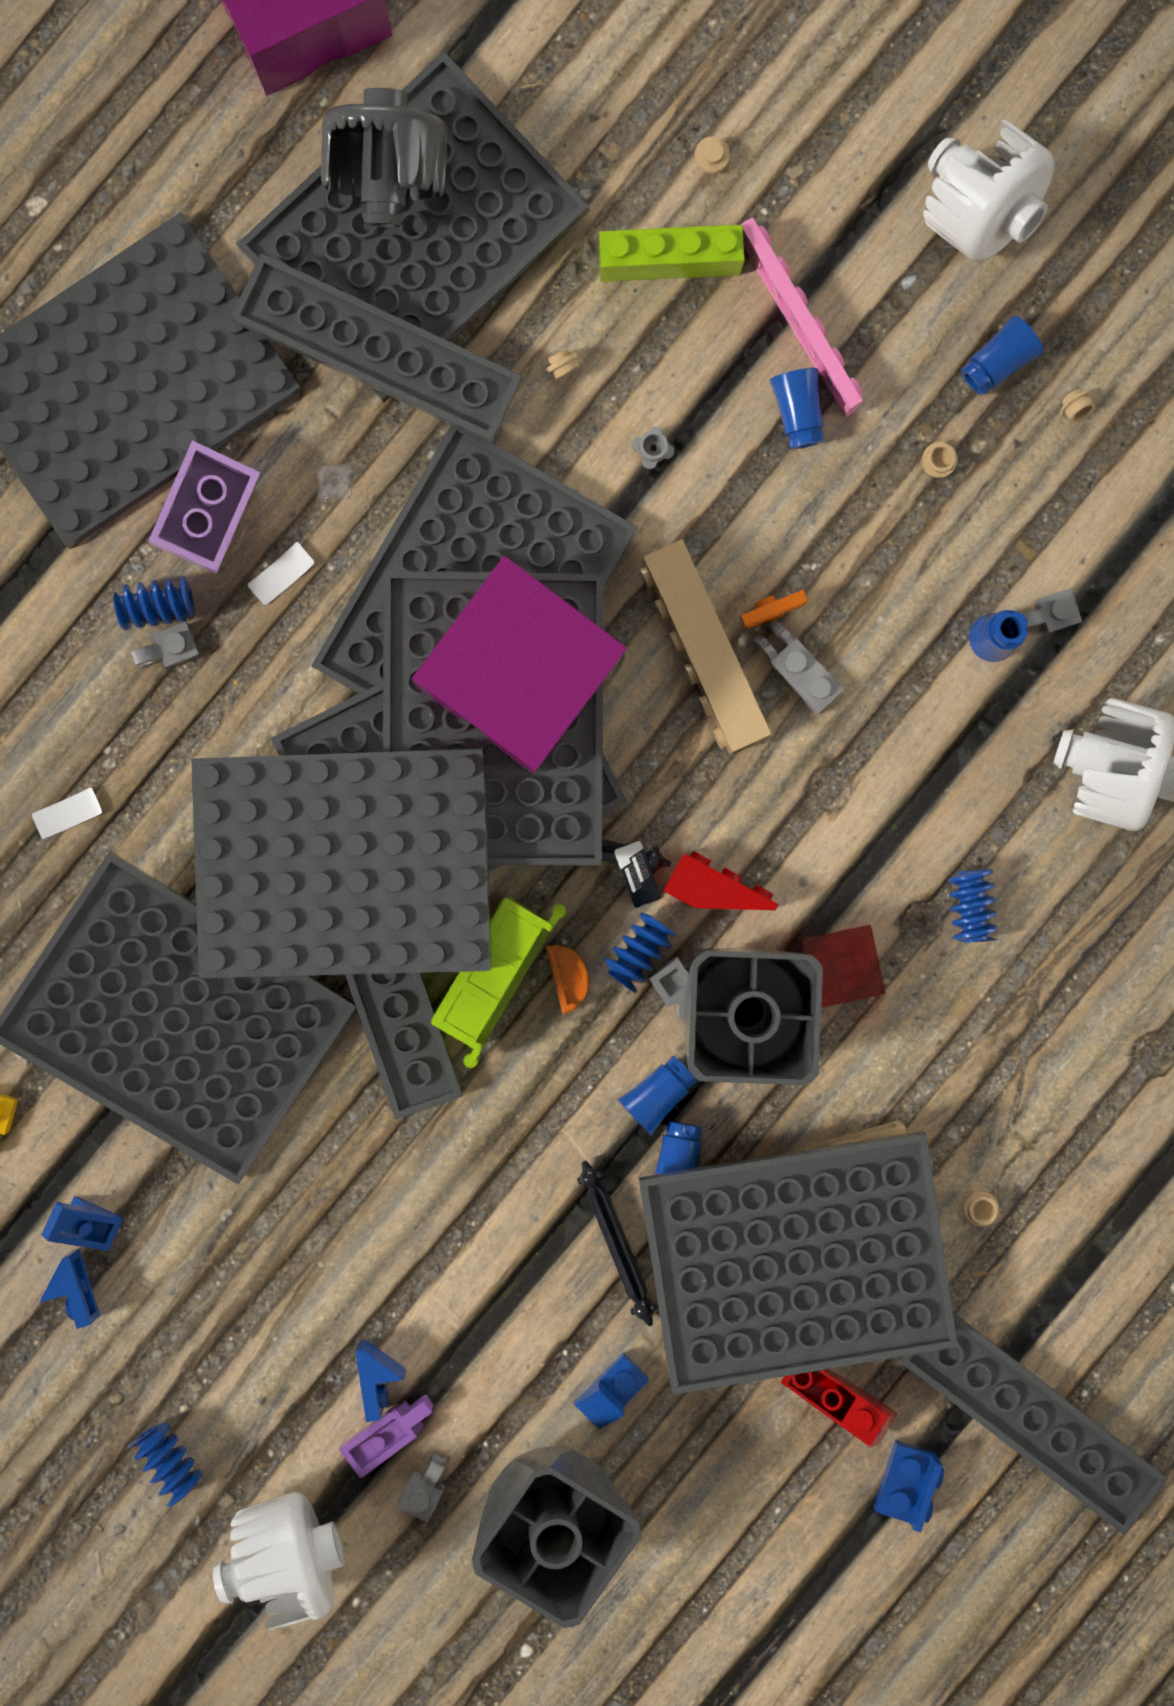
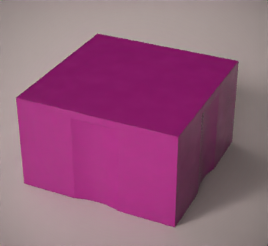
(299, 36)
(518, 664)

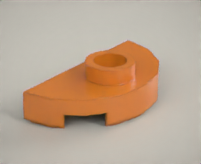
(771, 609)
(569, 975)

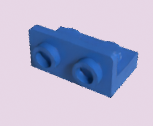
(909, 1485)

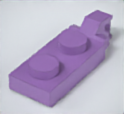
(386, 1436)

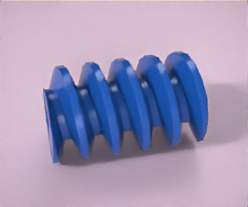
(154, 604)
(973, 906)
(639, 951)
(167, 1462)

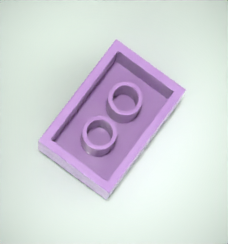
(204, 507)

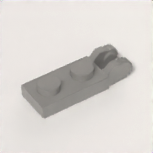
(800, 669)

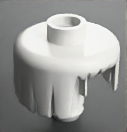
(985, 197)
(1122, 767)
(281, 1559)

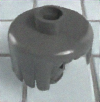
(384, 152)

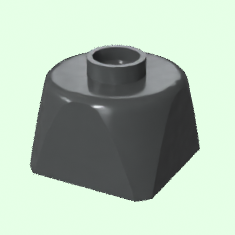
(781, 1044)
(554, 1533)

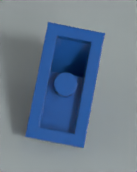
(82, 1225)
(73, 1281)
(373, 1369)
(611, 1391)

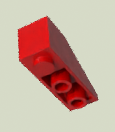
(706, 888)
(844, 1404)

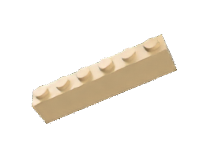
(705, 647)

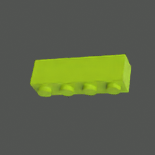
(671, 253)

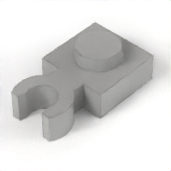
(671, 983)

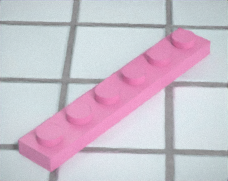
(807, 329)

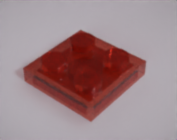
(848, 964)

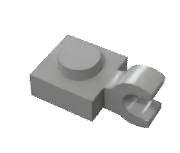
(1054, 612)
(172, 646)
(423, 1491)

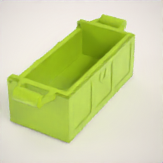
(481, 997)

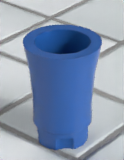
(1002, 356)
(799, 406)
(988, 640)
(658, 1094)
(679, 1148)

